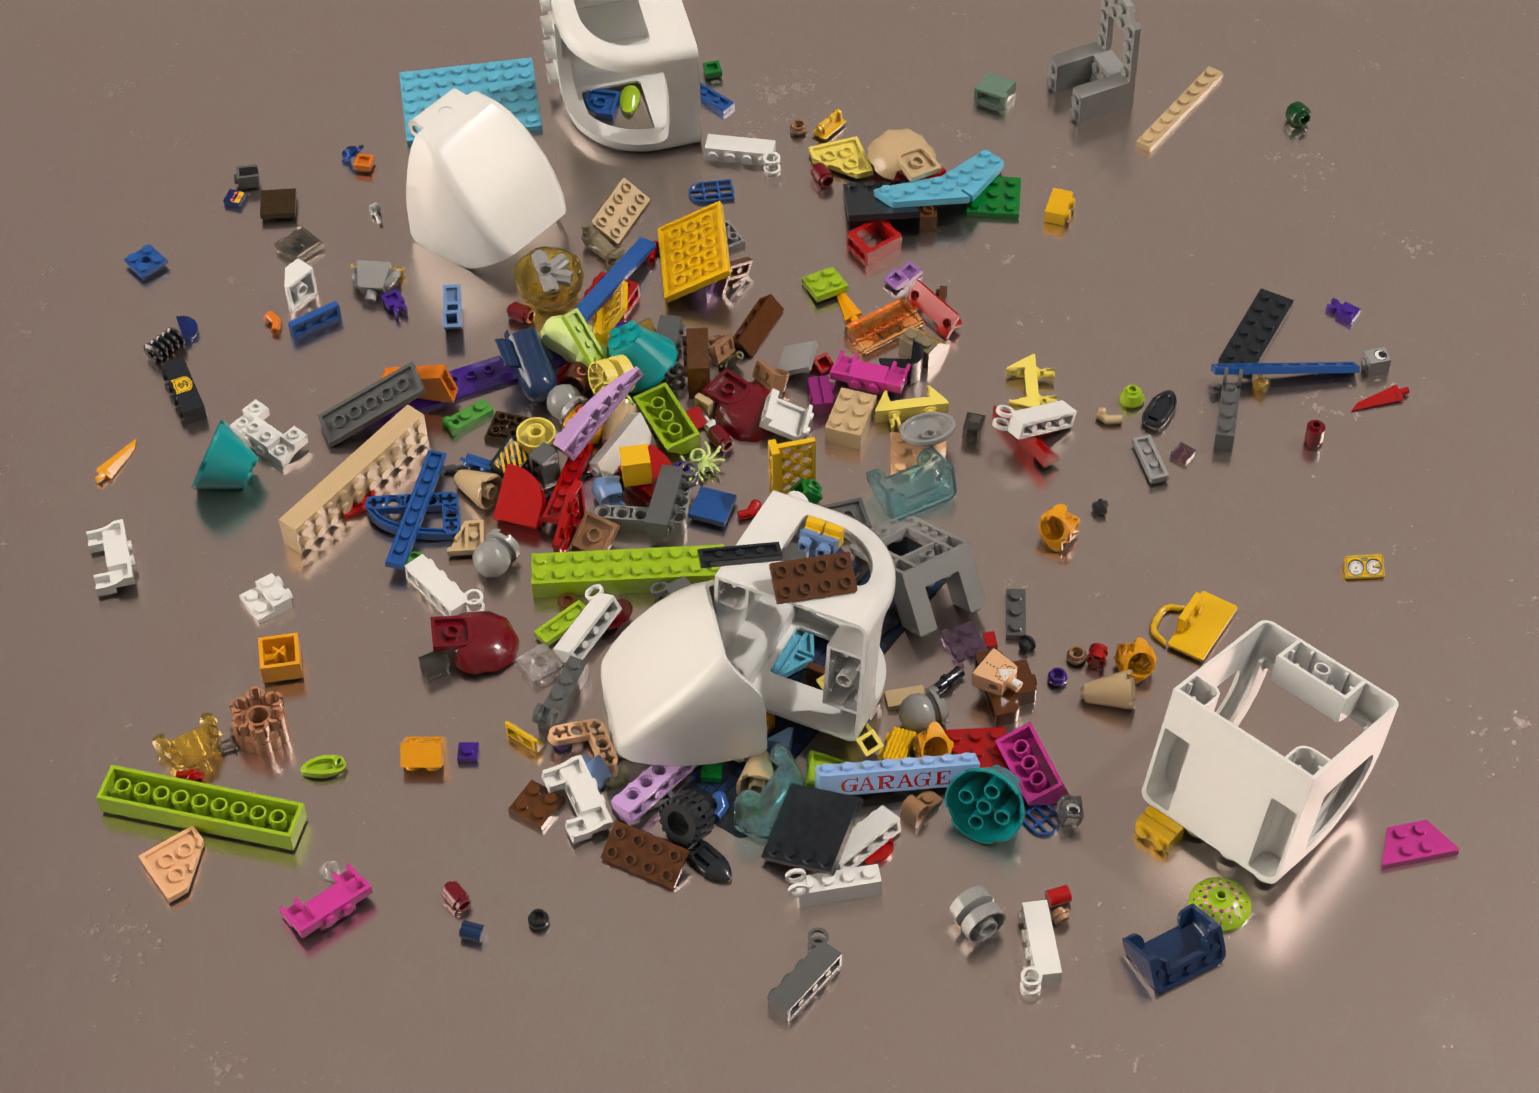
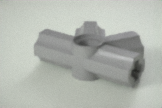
(552, 272)

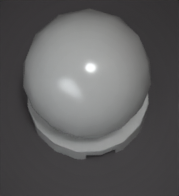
(563, 400)
(495, 554)
(920, 710)

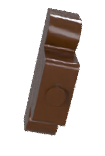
(1006, 708)

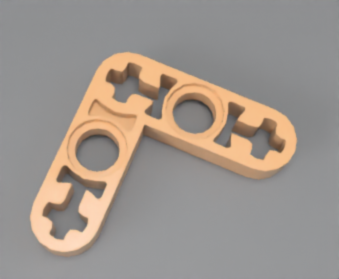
(587, 734)

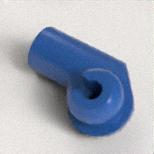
(722, 804)

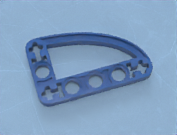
(375, 514)

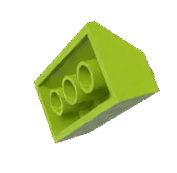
(668, 419)

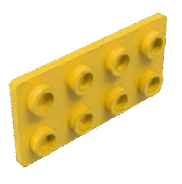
(1201, 625)

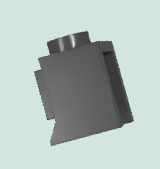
(247, 176)

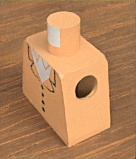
(996, 674)

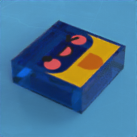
(234, 198)

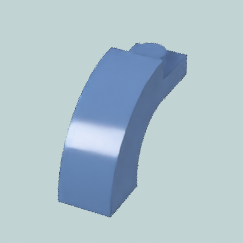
(453, 307)

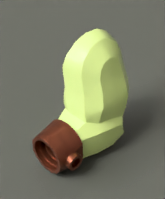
(558, 339)

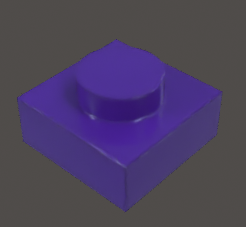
(468, 752)

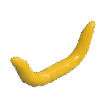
(1157, 618)

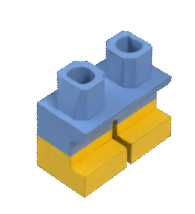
(820, 537)

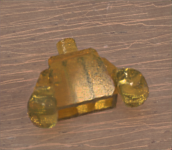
(192, 747)

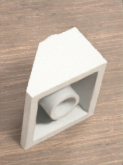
(299, 284)

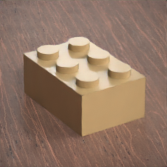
(850, 418)

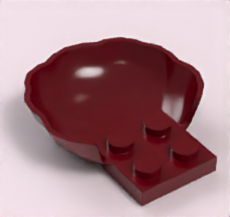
(738, 406)
(480, 639)

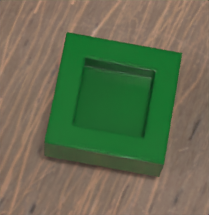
(712, 69)
(712, 772)

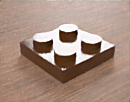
(536, 805)

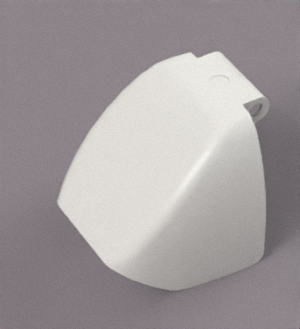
(477, 181)
(675, 691)

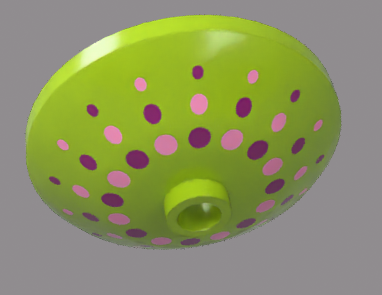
(1229, 911)

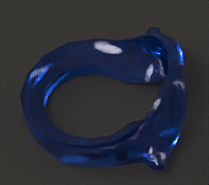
(351, 149)

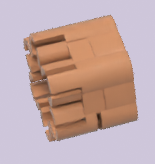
(259, 721)

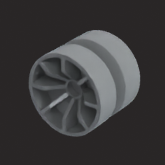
(977, 914)

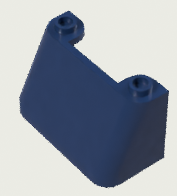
(1180, 952)

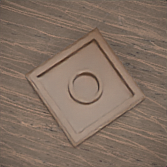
(594, 533)

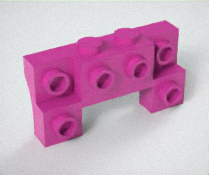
(869, 376)
(329, 905)

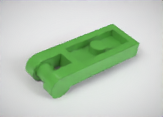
(467, 417)

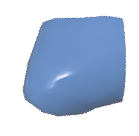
(609, 490)

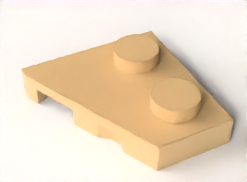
(467, 538)

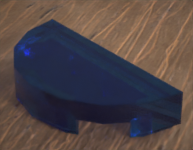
(188, 328)

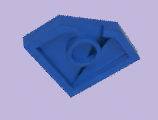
(602, 102)

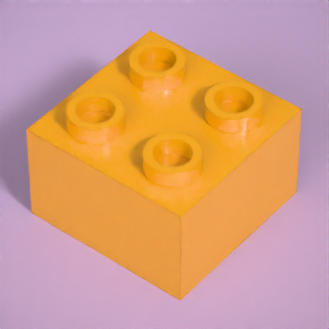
(280, 657)

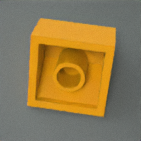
(422, 753)

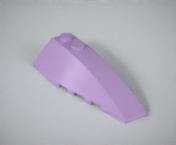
(593, 414)

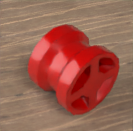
(1097, 655)

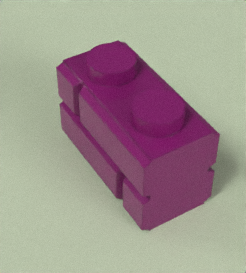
(820, 395)

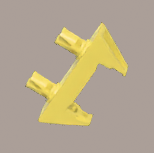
(1027, 369)
(904, 409)

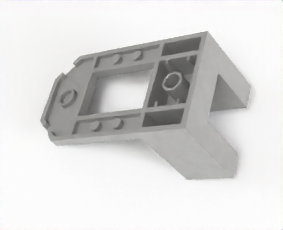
(1111, 80)
(941, 558)

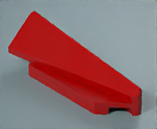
(1033, 446)

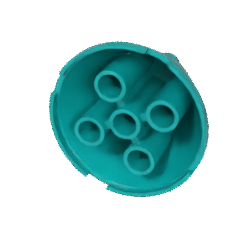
(644, 349)
(226, 461)
(986, 804)

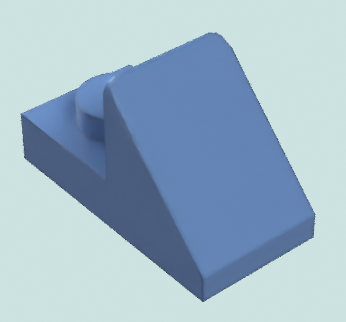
(784, 738)
(597, 769)

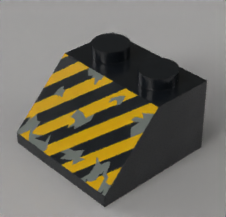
(509, 453)

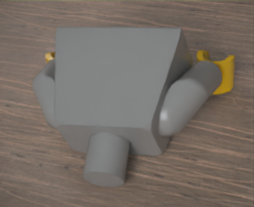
(374, 277)

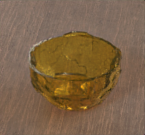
(531, 291)

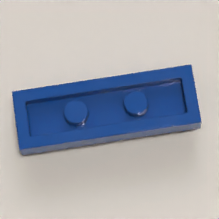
(314, 319)

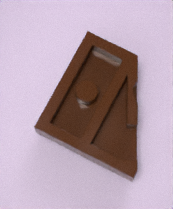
(739, 270)

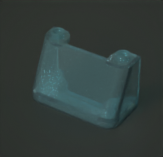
(915, 488)
(757, 812)

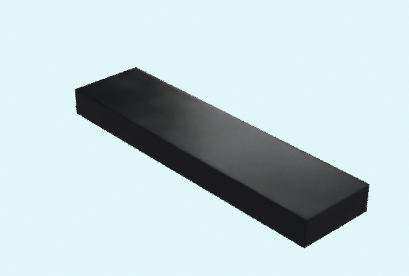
(739, 554)

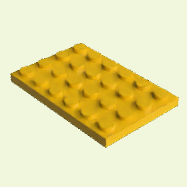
(694, 251)

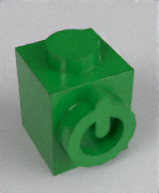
(809, 488)

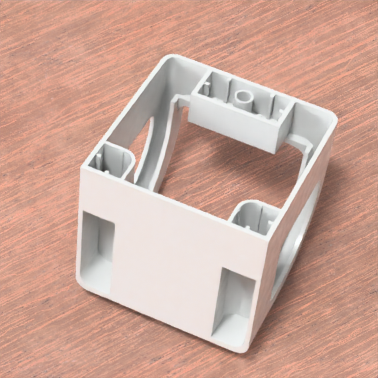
(623, 44)
(758, 629)
(1238, 789)

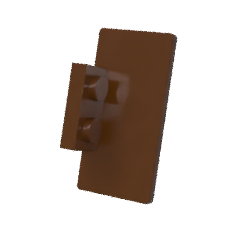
(813, 577)
(645, 854)

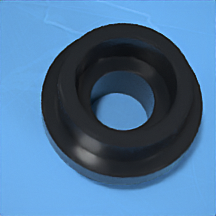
(538, 914)

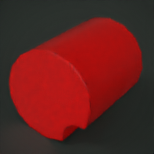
(1058, 896)

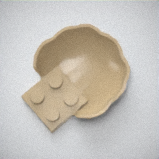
(905, 152)

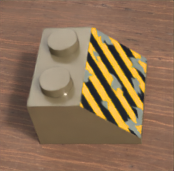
(932, 346)

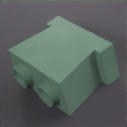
(995, 90)

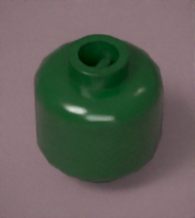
(1298, 114)

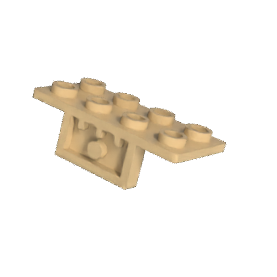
(619, 211)

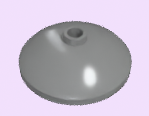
(928, 429)

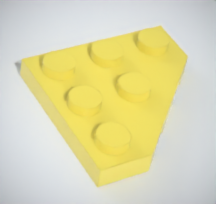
(843, 157)

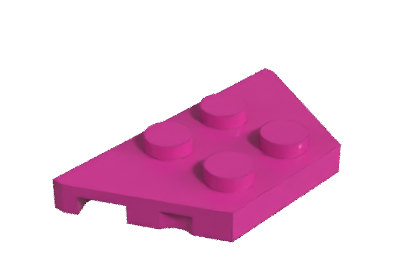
(1415, 844)

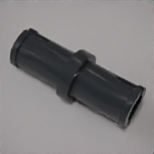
(947, 680)

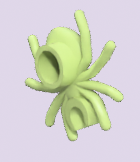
(704, 461)

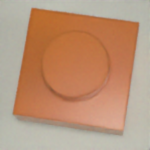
(364, 162)

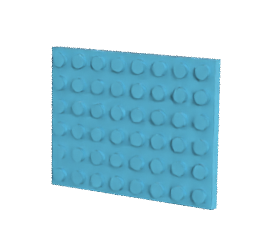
(506, 81)

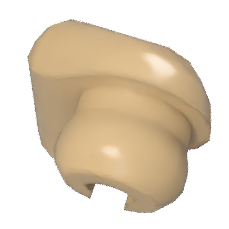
(1106, 418)

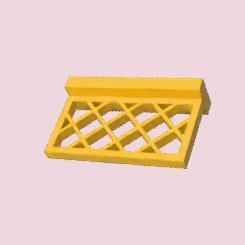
(610, 314)
(778, 458)

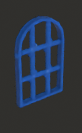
(718, 194)
(1039, 823)

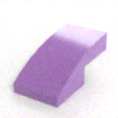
(900, 278)

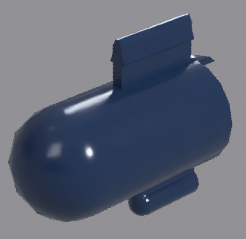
(530, 361)

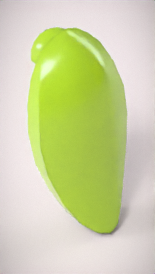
(629, 99)
(323, 766)

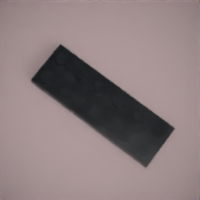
(1257, 328)

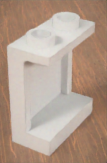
(785, 417)

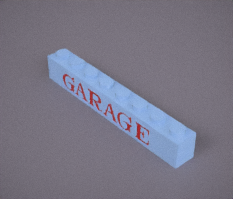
(893, 774)

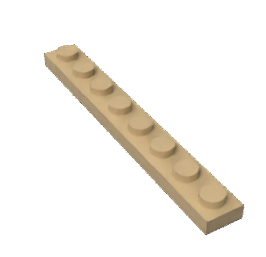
(1179, 109)

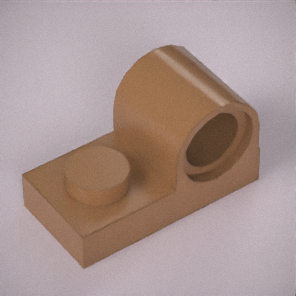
(721, 347)
(770, 377)
(917, 809)

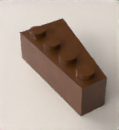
(696, 360)

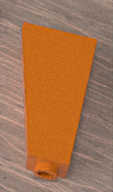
(436, 381)

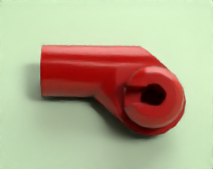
(651, 258)
(751, 511)

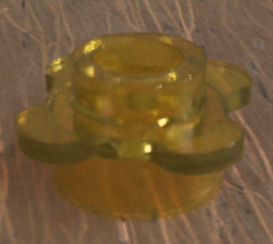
(1261, 384)

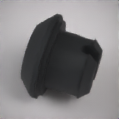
(1100, 507)
(1027, 643)

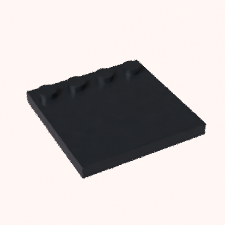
(864, 206)
(812, 829)

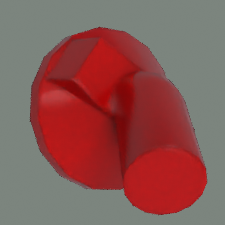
(193, 775)

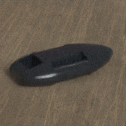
(1159, 409)
(709, 861)

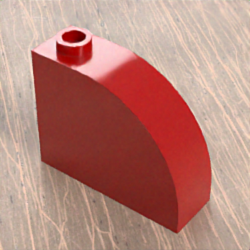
(657, 458)
(520, 499)

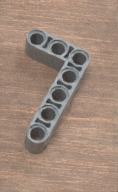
(633, 518)

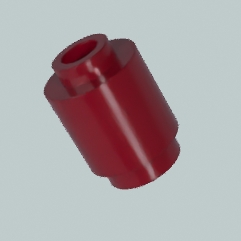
(822, 175)
(520, 312)
(1315, 433)
(720, 437)
(455, 896)

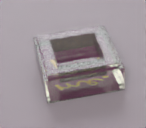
(1183, 453)

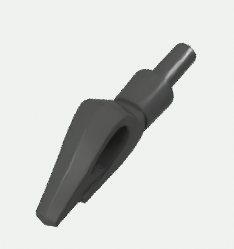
(451, 468)

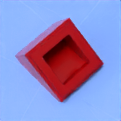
(822, 363)
(697, 417)

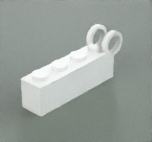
(743, 151)
(1036, 419)
(439, 589)
(588, 625)
(869, 837)
(843, 886)
(1041, 948)

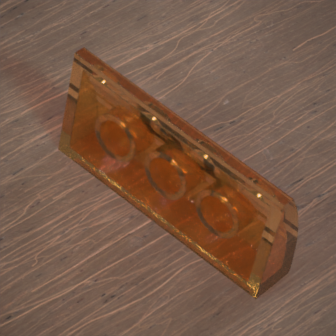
(883, 325)

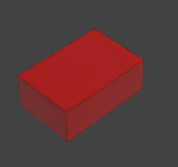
(990, 640)

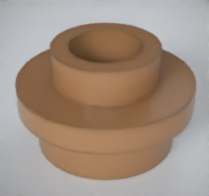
(798, 127)
(1076, 651)
(1060, 915)

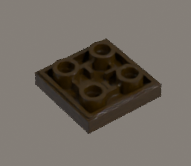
(278, 203)
(502, 426)

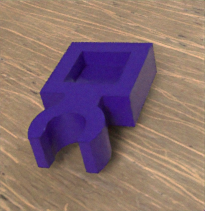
(394, 301)
(1345, 312)

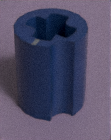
(472, 931)

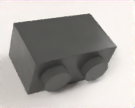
(544, 464)

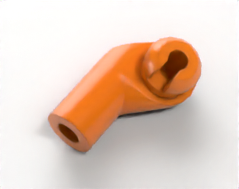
(276, 322)

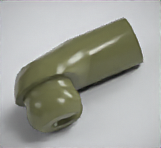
(731, 360)
(621, 779)

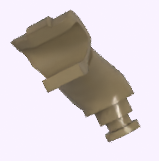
(600, 245)

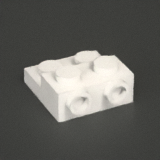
(267, 598)

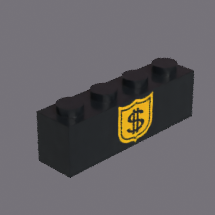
(184, 390)

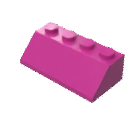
(1032, 765)

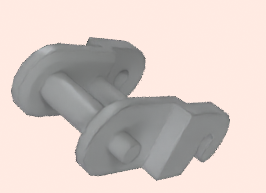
(232, 739)

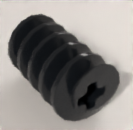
(162, 343)

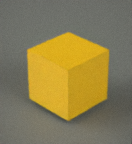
(635, 465)

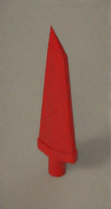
(1384, 397)

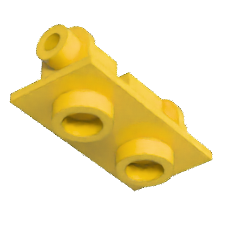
(829, 125)

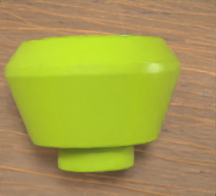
(1131, 396)

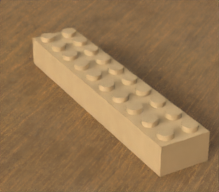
(353, 479)

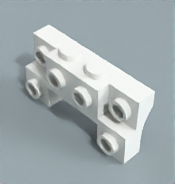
(265, 438)
(117, 552)
(583, 795)

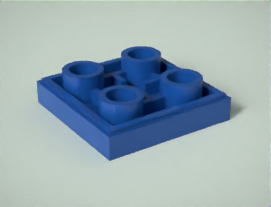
(712, 506)

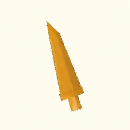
(849, 309)
(111, 466)

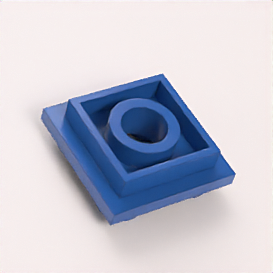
(138, 260)
(477, 462)

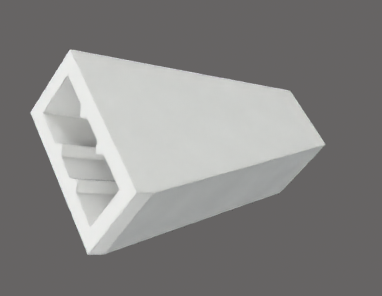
(630, 432)

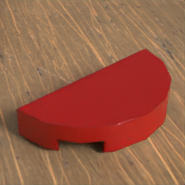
(882, 855)

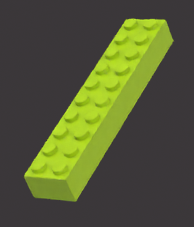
(615, 570)
(202, 805)

